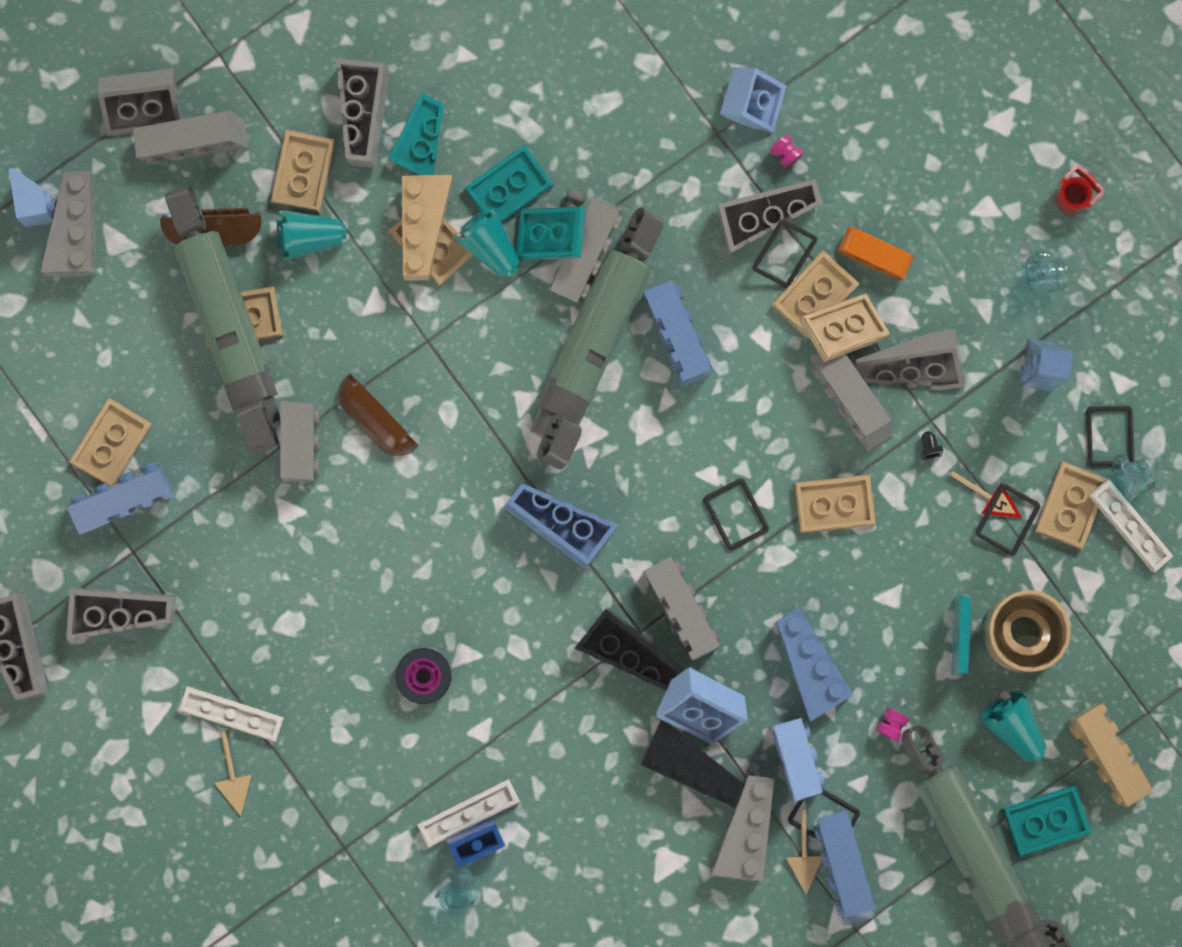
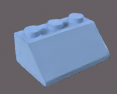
(702, 706)
(797, 759)

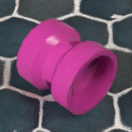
(786, 151)
(892, 724)

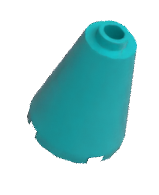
(306, 234)
(489, 243)
(1016, 726)

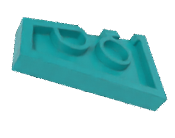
(419, 138)

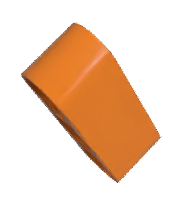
(875, 253)

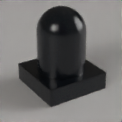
(930, 446)

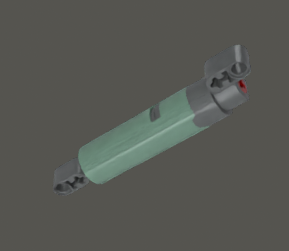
(225, 321)
(593, 340)
(978, 850)

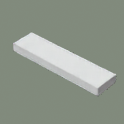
(1130, 525)
(231, 714)
(468, 813)

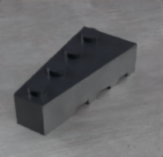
(627, 649)
(687, 764)

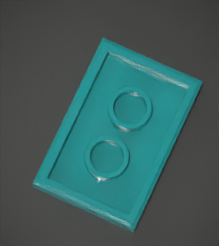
(509, 184)
(550, 233)
(961, 635)
(1046, 820)

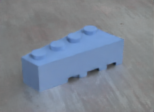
(677, 333)
(1045, 365)
(120, 498)
(564, 526)
(813, 670)
(845, 868)

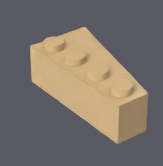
(423, 214)
(1110, 755)

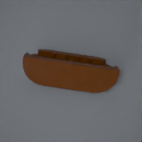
(233, 224)
(374, 418)

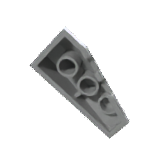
(924, 360)

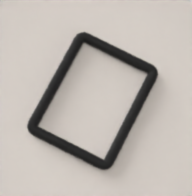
(768, 244)
(1089, 433)
(989, 511)
(717, 523)
(832, 797)

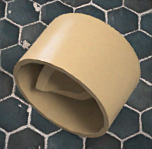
(1052, 626)

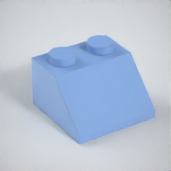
(753, 99)
(30, 200)

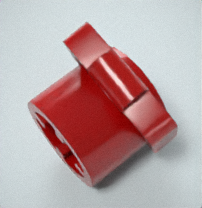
(1077, 191)

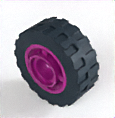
(423, 692)

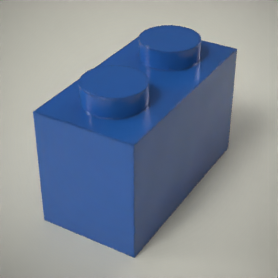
(475, 842)

